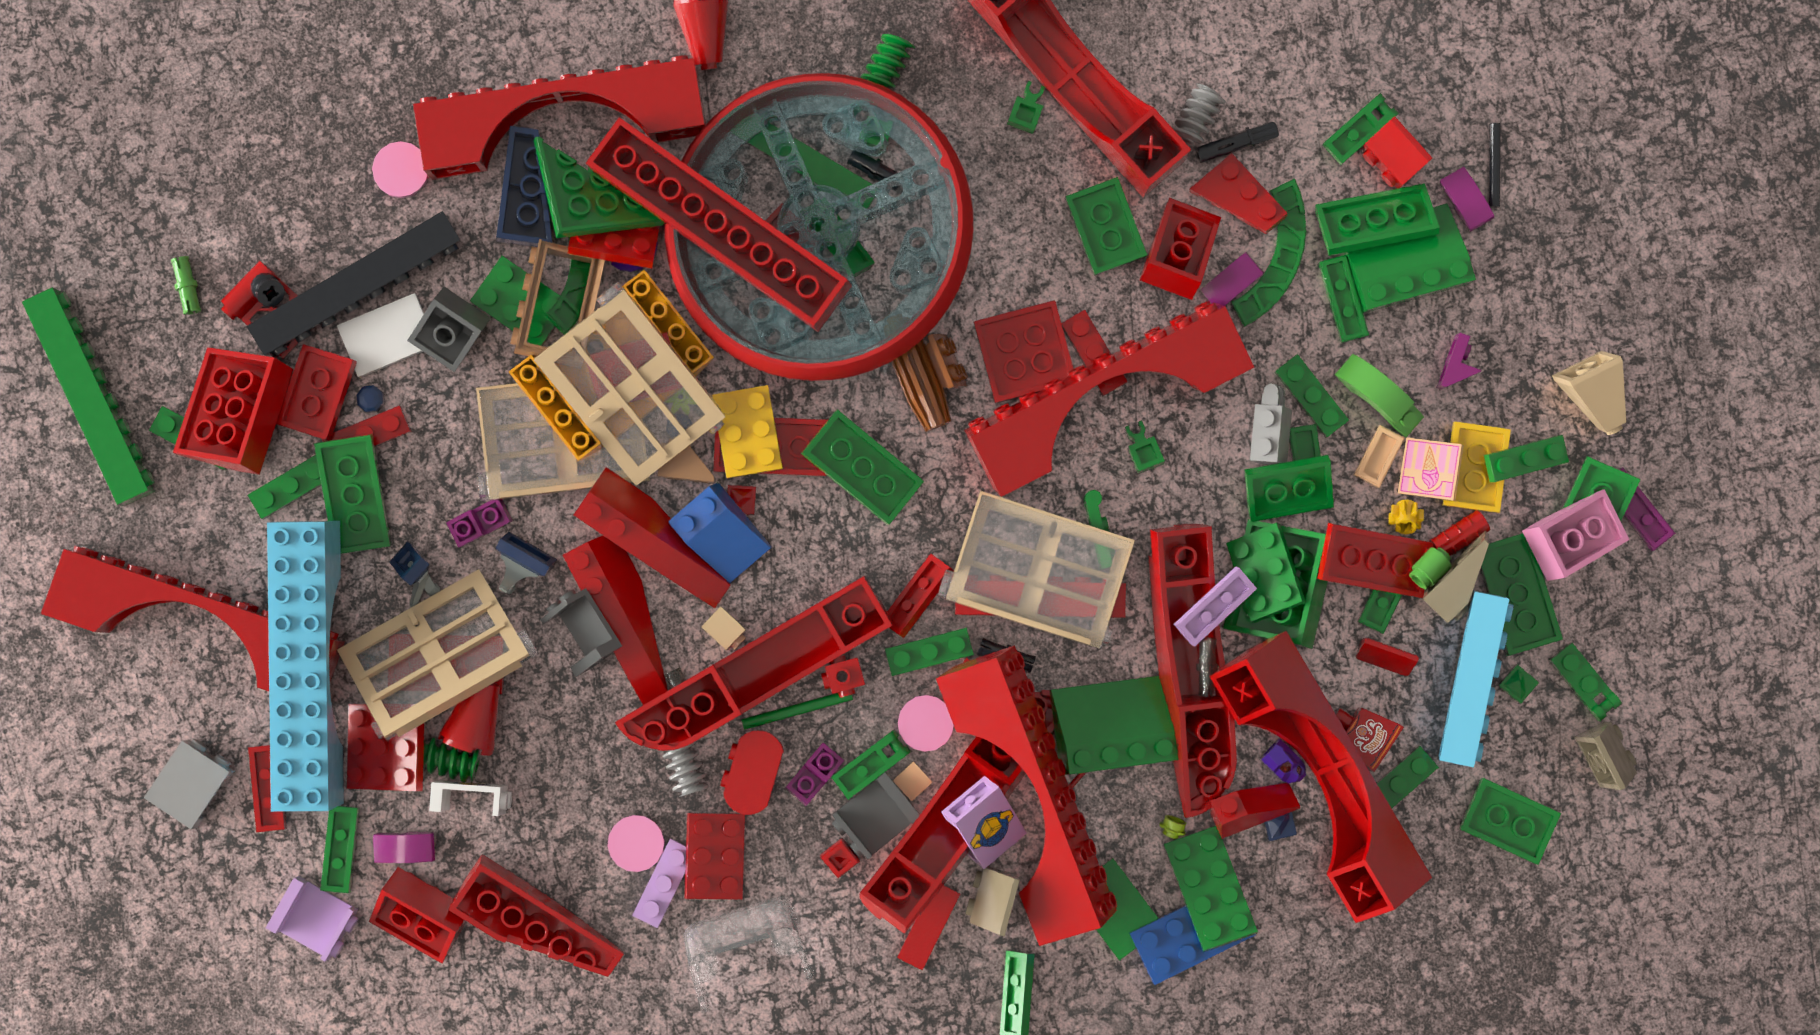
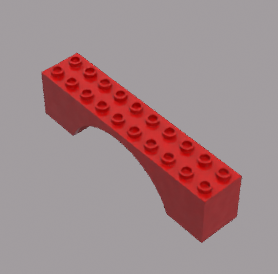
(1116, 120)
(464, 130)
(1020, 438)
(104, 593)
(998, 704)
(1371, 853)

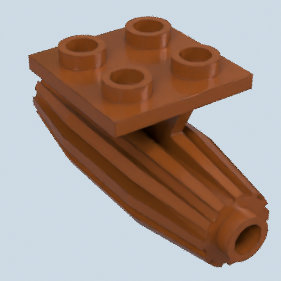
(925, 374)

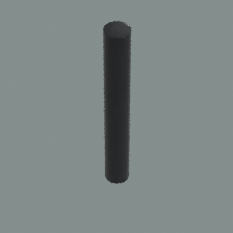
(1494, 164)

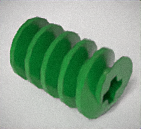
(887, 60)
(450, 760)

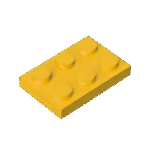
(748, 432)
(1474, 487)

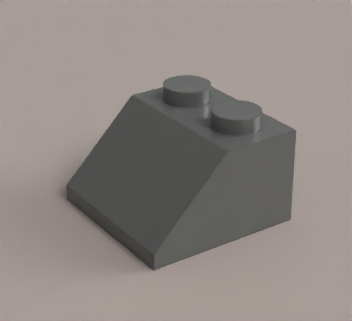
(449, 329)

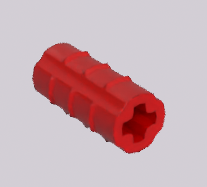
(1461, 533)

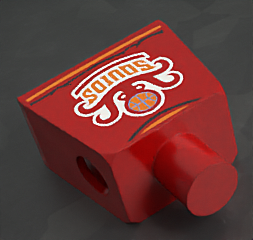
(1369, 734)

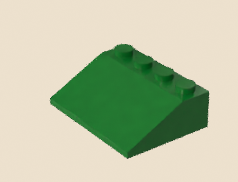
(1412, 267)
(1300, 621)
(1112, 725)

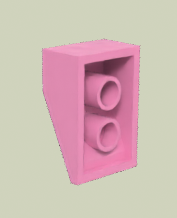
(1575, 536)

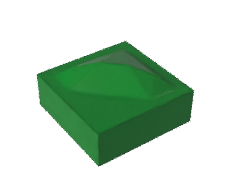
(1518, 684)

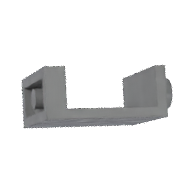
(189, 782)

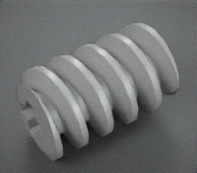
(1198, 114)
(685, 770)

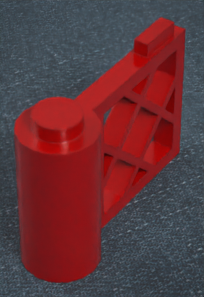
(244, 305)

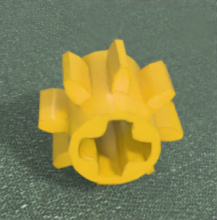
(1406, 516)

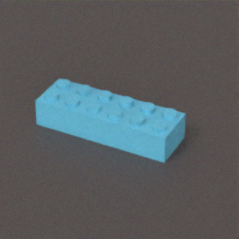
(1474, 678)

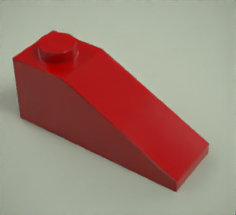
(1251, 807)

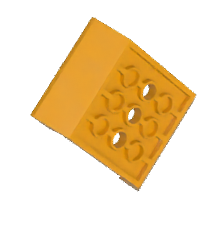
(555, 407)

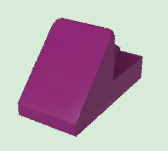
(1453, 369)

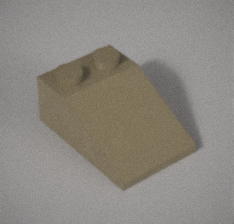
(1454, 589)
(1607, 756)
(993, 899)

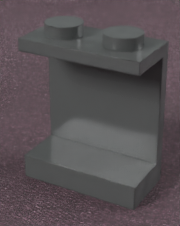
(586, 626)
(875, 816)

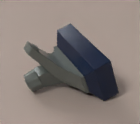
(521, 561)
(413, 569)

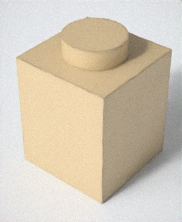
(725, 629)

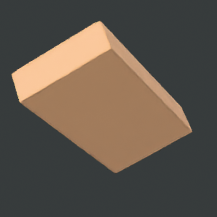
(1379, 456)

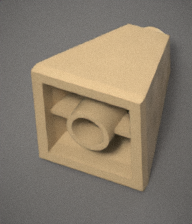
(1597, 389)

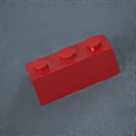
(417, 915)

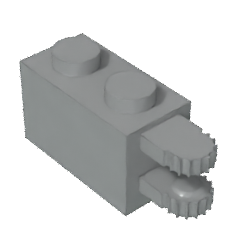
(1271, 427)

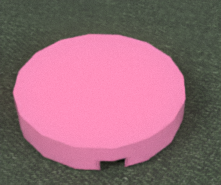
(399, 170)
(925, 723)
(636, 843)

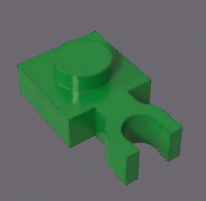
(1026, 111)
(1144, 452)

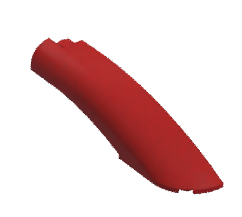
(758, 669)
(1203, 726)
(932, 844)

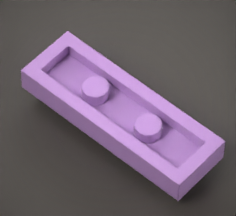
(1215, 606)
(662, 884)

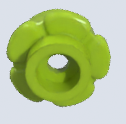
(1173, 826)

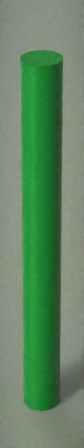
(794, 710)

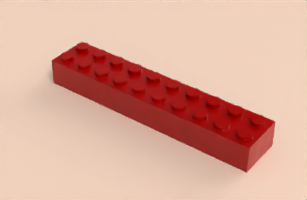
(719, 224)

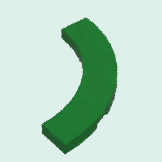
(1285, 259)
(568, 307)

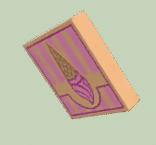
(1430, 469)

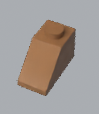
(686, 467)

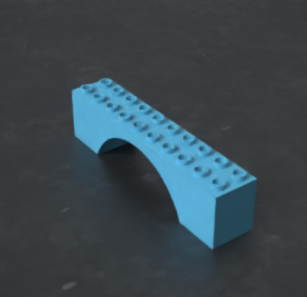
(303, 734)

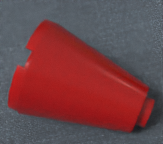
(704, 29)
(473, 722)

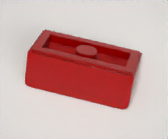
(1386, 656)

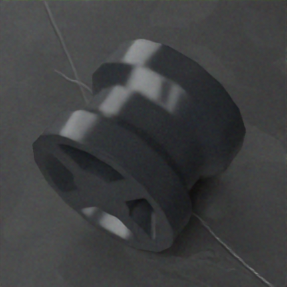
(264, 283)

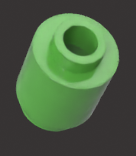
(1430, 567)

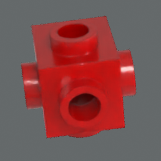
(854, 673)

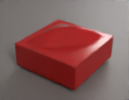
(744, 497)
(840, 858)

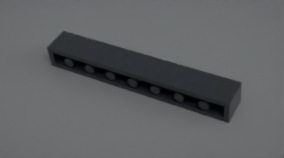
(353, 284)

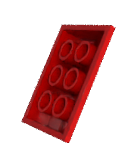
(233, 410)

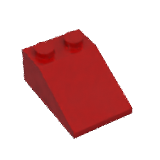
(1180, 249)

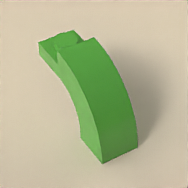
(1380, 393)

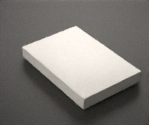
(382, 335)

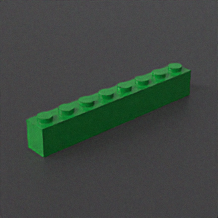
(88, 396)

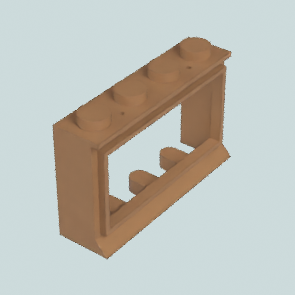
(532, 283)

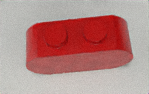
(752, 771)

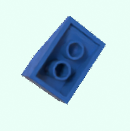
(720, 532)

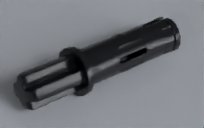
(1239, 141)

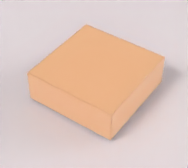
(912, 781)

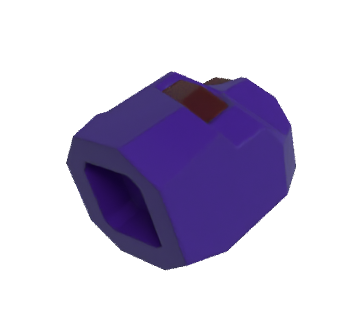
(1284, 762)

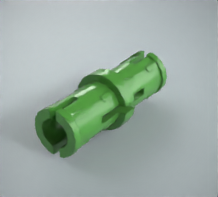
(186, 285)

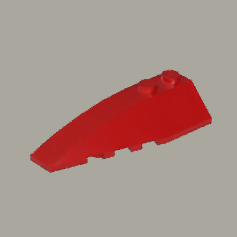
(643, 530)
(620, 596)
(525, 916)

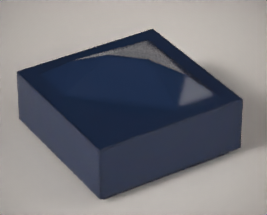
(1280, 827)

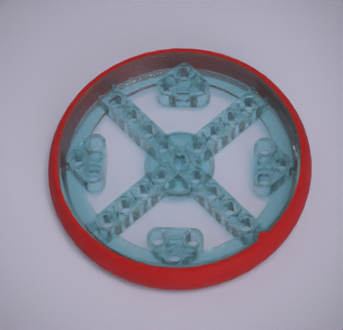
(928, 295)

